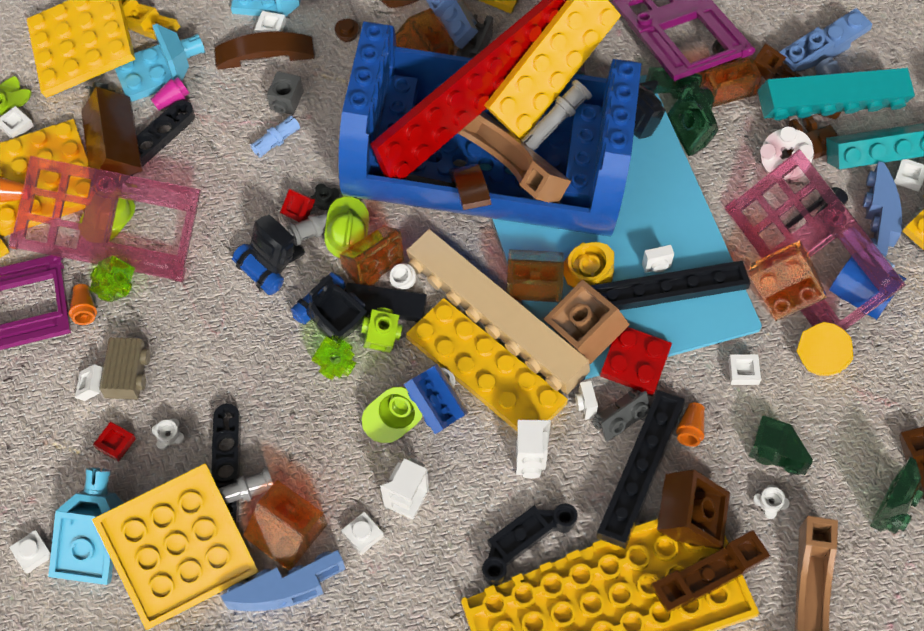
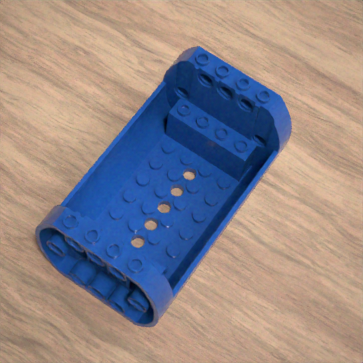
(586, 148)

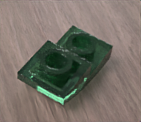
(666, 83)

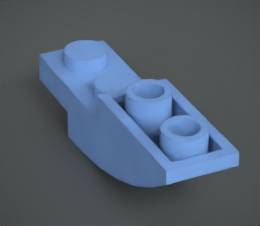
(456, 19)
(826, 42)
(883, 208)
(273, 592)

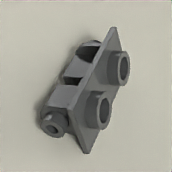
(631, 409)

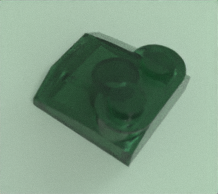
(693, 118)
(899, 498)

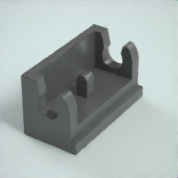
(480, 40)

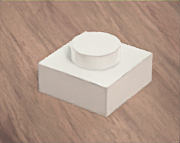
(270, 22)
(15, 123)
(910, 174)
(658, 259)
(744, 369)
(89, 382)
(586, 400)
(362, 533)
(31, 551)

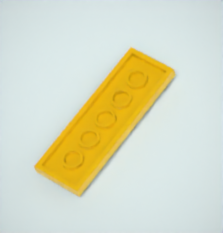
(551, 63)
(484, 366)

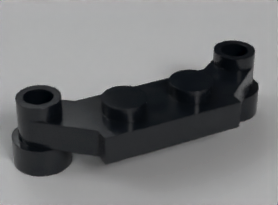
(522, 535)

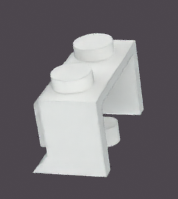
(532, 447)
(406, 488)

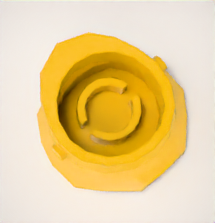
(591, 263)
(825, 349)

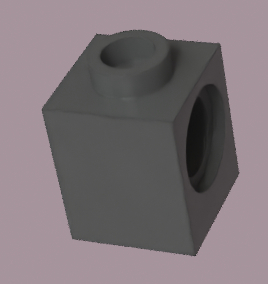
(285, 93)

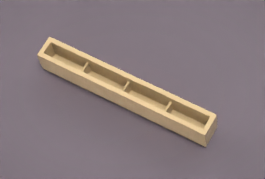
(498, 312)

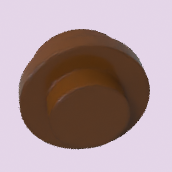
(346, 30)

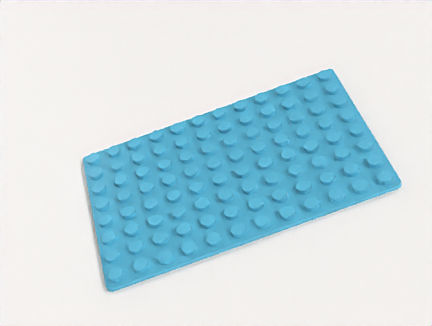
(657, 210)

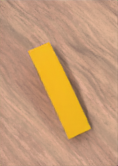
(142, 17)

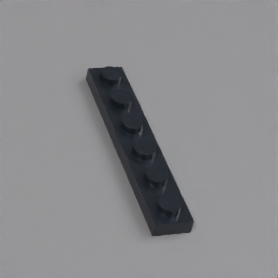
(675, 285)
(640, 469)

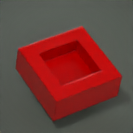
(297, 205)
(114, 441)

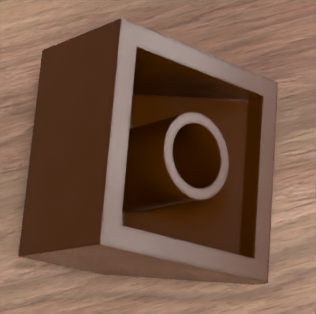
(693, 509)

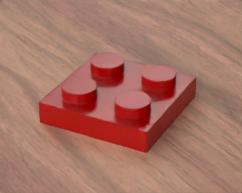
(636, 360)

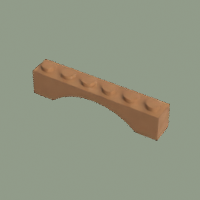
(529, 168)
(815, 572)

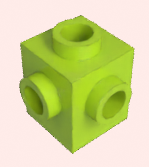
(377, 338)

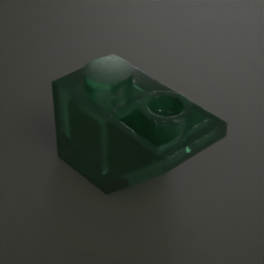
(780, 445)

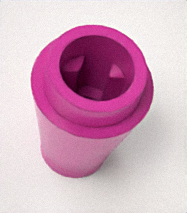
(170, 93)

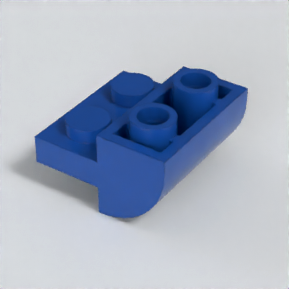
(857, 288)
(435, 398)

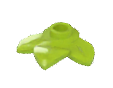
(12, 95)

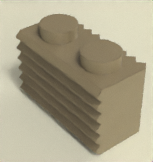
(124, 368)

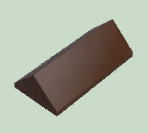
(111, 133)

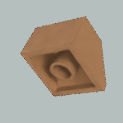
(586, 320)

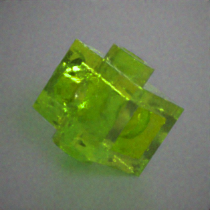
(111, 279)
(329, 349)

